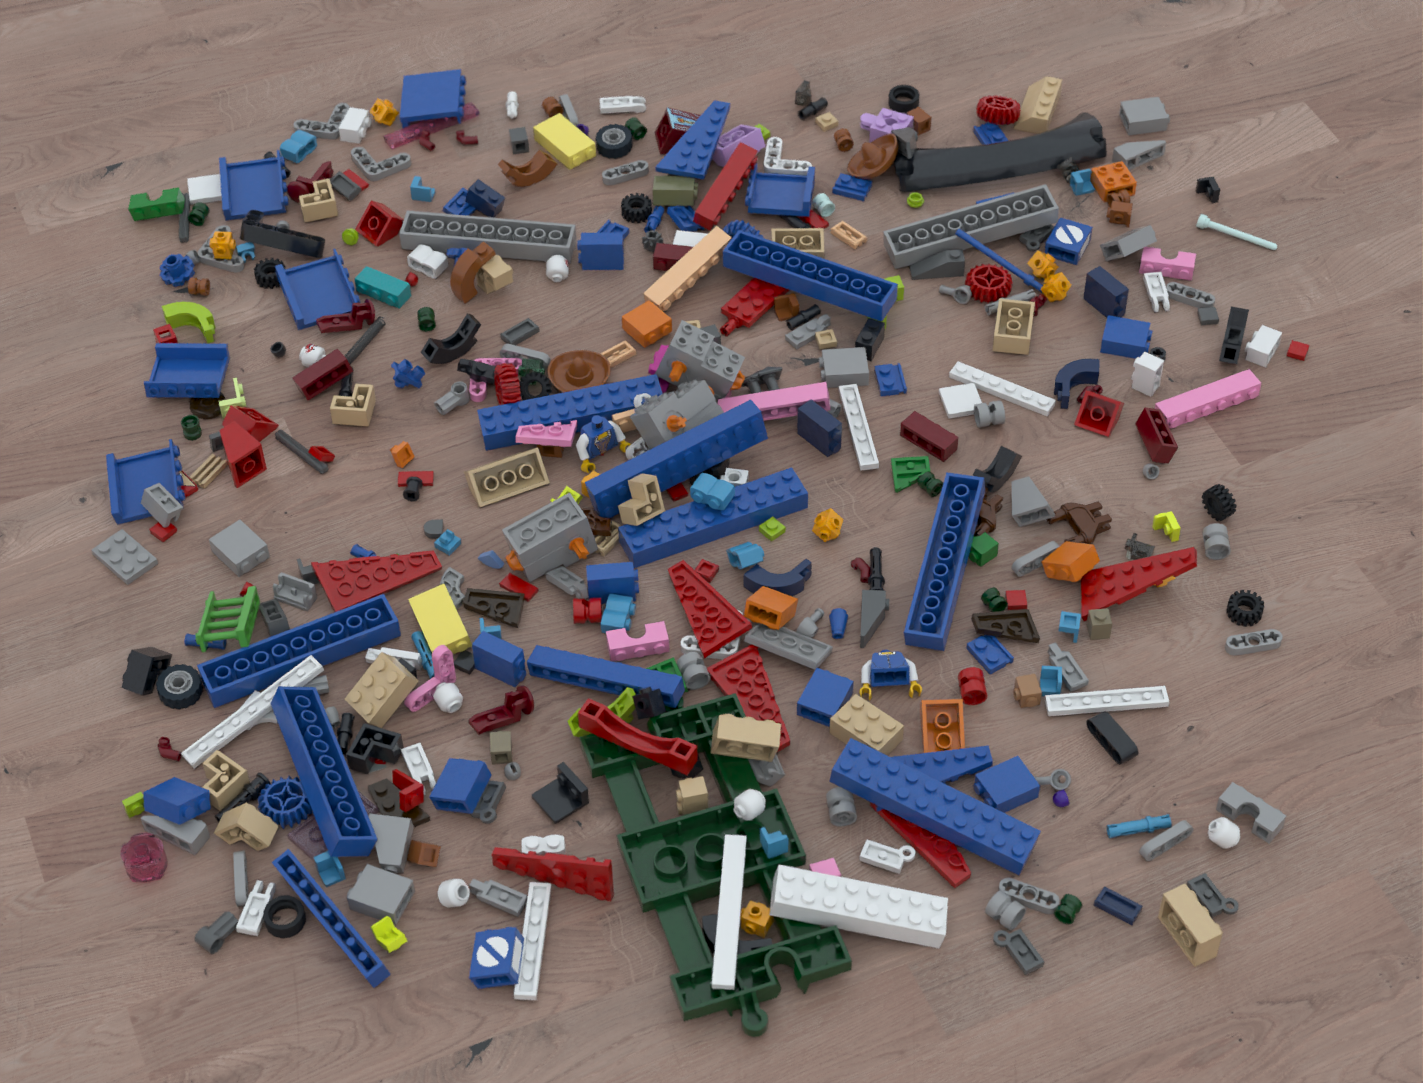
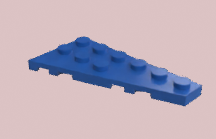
(948, 764)

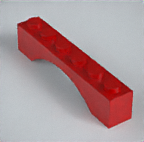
(667, 751)

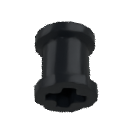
(411, 492)

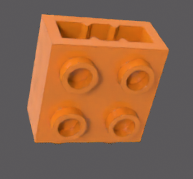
(1112, 179)
(647, 324)
(1070, 561)
(770, 608)

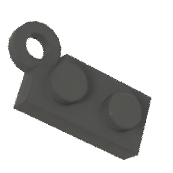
(1034, 237)
(489, 801)
(1210, 896)
(1020, 950)

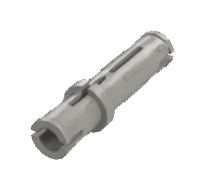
(1025, 296)

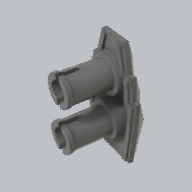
(766, 376)

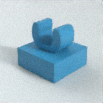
(245, 249)
(447, 542)

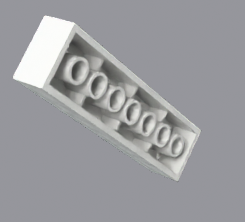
(859, 906)

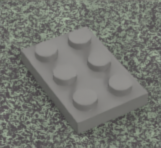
(124, 556)

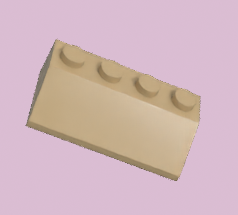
(1039, 105)
(507, 477)

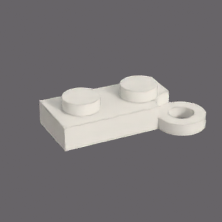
(885, 856)

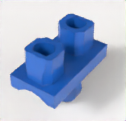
(406, 376)

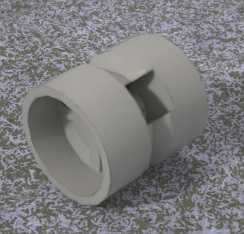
(991, 413)
(1216, 541)
(693, 670)
(841, 807)
(1008, 912)

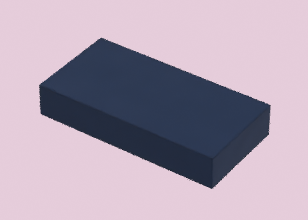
(1118, 905)

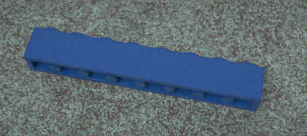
(602, 674)
(331, 918)

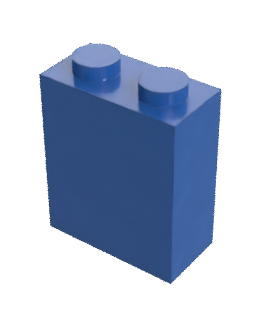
(601, 251)
(1126, 337)
(612, 579)
(499, 659)
(824, 696)
(460, 785)
(1006, 785)
(176, 800)

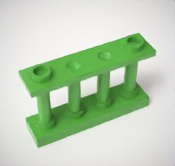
(244, 623)

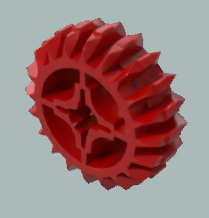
(998, 110)
(989, 283)
(506, 384)

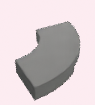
(453, 581)

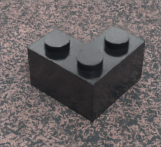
(143, 668)
(373, 744)

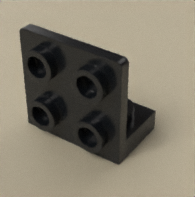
(562, 795)

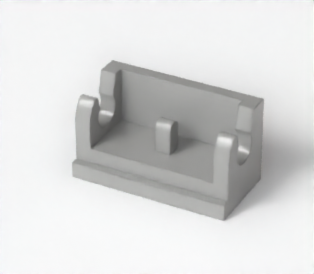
(161, 504)
(294, 592)
(767, 772)

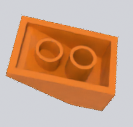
(942, 725)

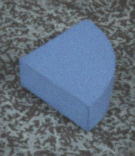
(491, 559)

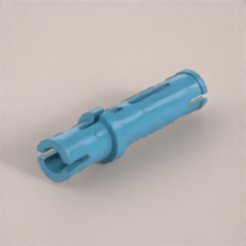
(419, 640)
(1148, 825)

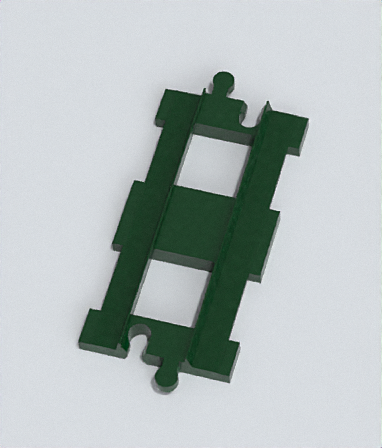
(683, 862)

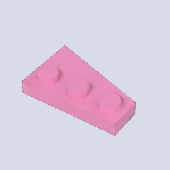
(553, 435)

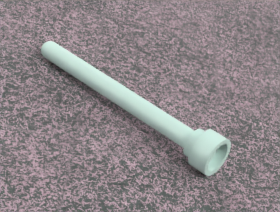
(1204, 222)

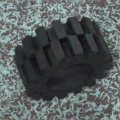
(636, 201)
(261, 273)
(531, 377)
(1219, 502)
(1243, 616)

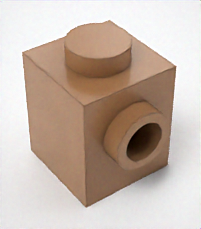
(1027, 691)

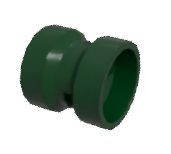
(637, 129)
(198, 214)
(426, 319)
(191, 427)
(930, 484)
(993, 600)
(1067, 910)

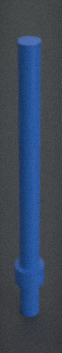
(1028, 279)

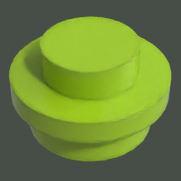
(915, 200)
(350, 236)

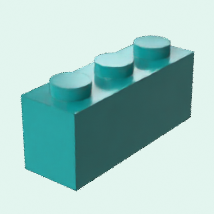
(382, 287)

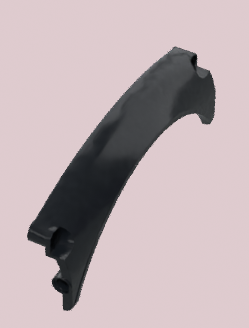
(1033, 154)

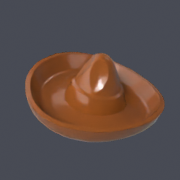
(874, 157)
(578, 370)

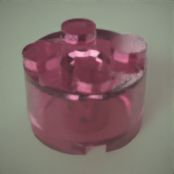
(144, 858)

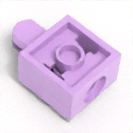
(884, 122)

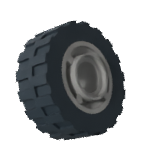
(614, 141)
(176, 696)

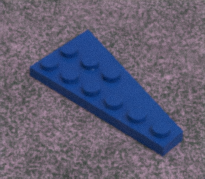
(695, 149)

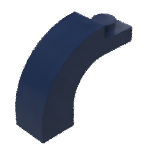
(1073, 374)
(787, 583)

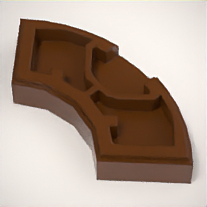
(599, 525)

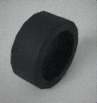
(903, 91)
(289, 929)

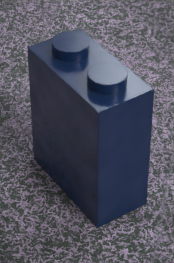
(1105, 293)
(819, 428)

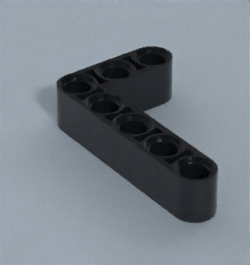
(257, 232)

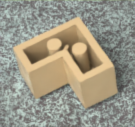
(319, 204)
(494, 275)
(355, 409)
(645, 500)
(225, 779)
(247, 825)

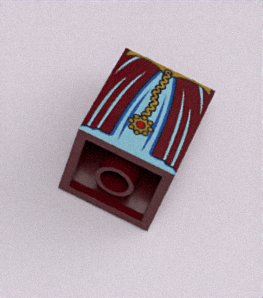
(672, 127)

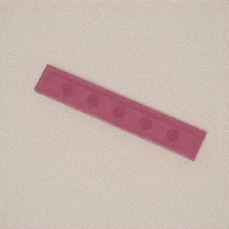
(413, 131)

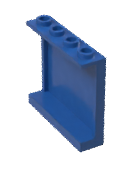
(432, 96)
(253, 187)
(780, 193)
(317, 289)
(188, 370)
(135, 473)

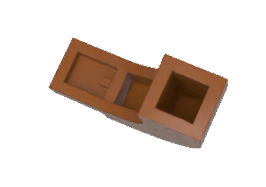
(530, 173)
(466, 269)

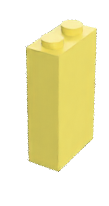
(564, 141)
(440, 620)

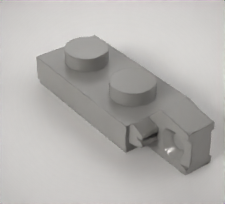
(806, 332)
(568, 582)
(1071, 672)
(499, 896)

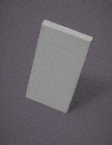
(789, 645)

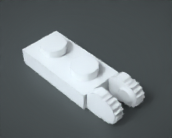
(622, 104)
(1156, 290)
(418, 764)
(252, 914)

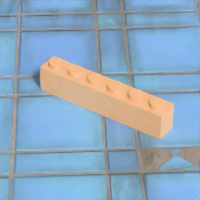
(688, 269)

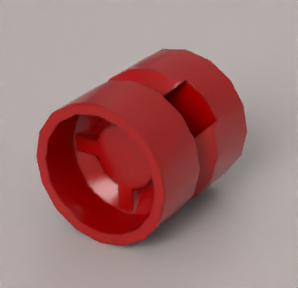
(587, 610)
(972, 686)

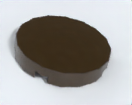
(206, 407)

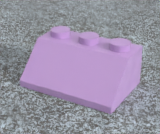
(729, 141)

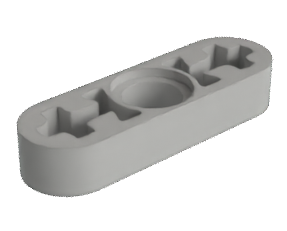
(568, 109)
(615, 176)
(1185, 290)
(514, 351)
(1033, 559)
(1261, 636)
(1166, 840)
(240, 877)
(1037, 892)

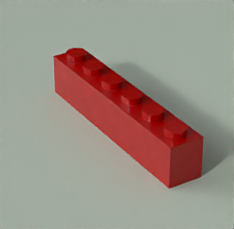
(725, 186)

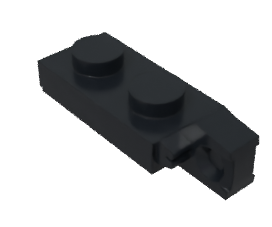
(477, 370)

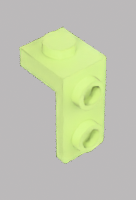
(239, 401)

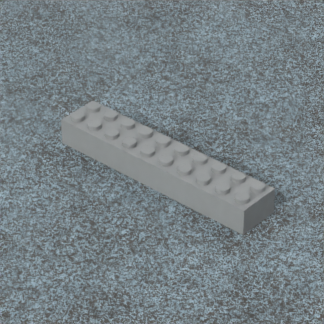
(982, 221)
(506, 236)

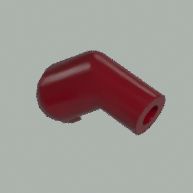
(460, 136)
(424, 140)
(1039, 302)
(1097, 389)
(859, 563)
(166, 750)

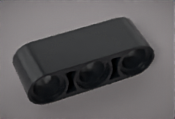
(1112, 737)

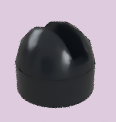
(278, 349)

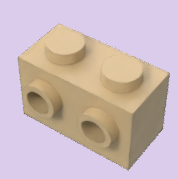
(691, 795)

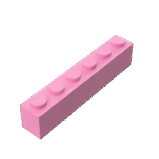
(1209, 398)
(782, 402)

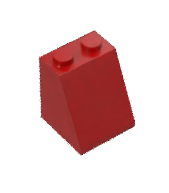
(242, 453)

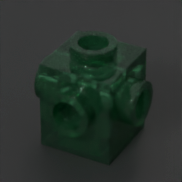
(527, 365)

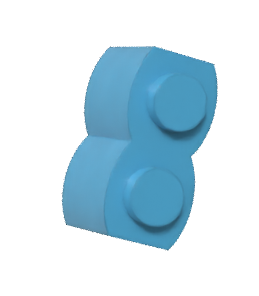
(298, 146)
(712, 491)
(745, 555)
(617, 613)

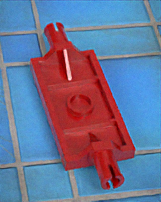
(750, 304)

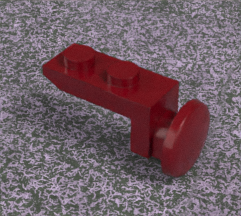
(304, 185)
(348, 321)
(506, 714)

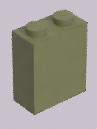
(674, 191)

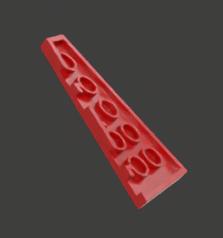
(368, 577)
(1129, 579)
(708, 612)
(746, 676)
(934, 849)
(560, 869)

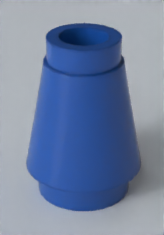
(838, 622)

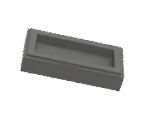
(345, 186)
(520, 332)

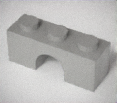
(1239, 801)

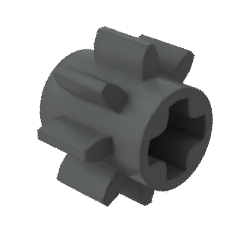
(651, 239)

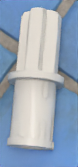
(512, 104)

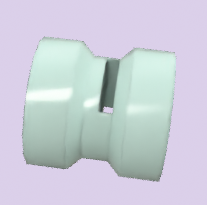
(823, 205)

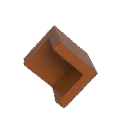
(921, 120)
(786, 306)
(423, 853)

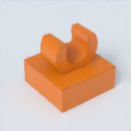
(402, 454)

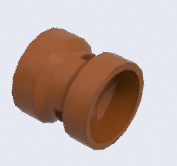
(552, 106)
(843, 140)
(1121, 196)
(199, 286)

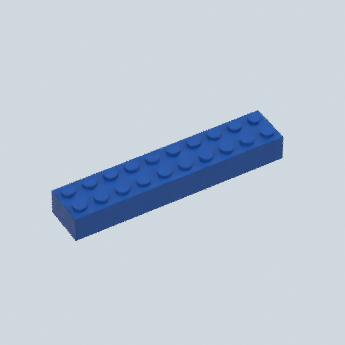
(810, 275)
(501, 422)
(680, 456)
(700, 524)
(944, 562)
(324, 638)
(323, 772)
(934, 806)

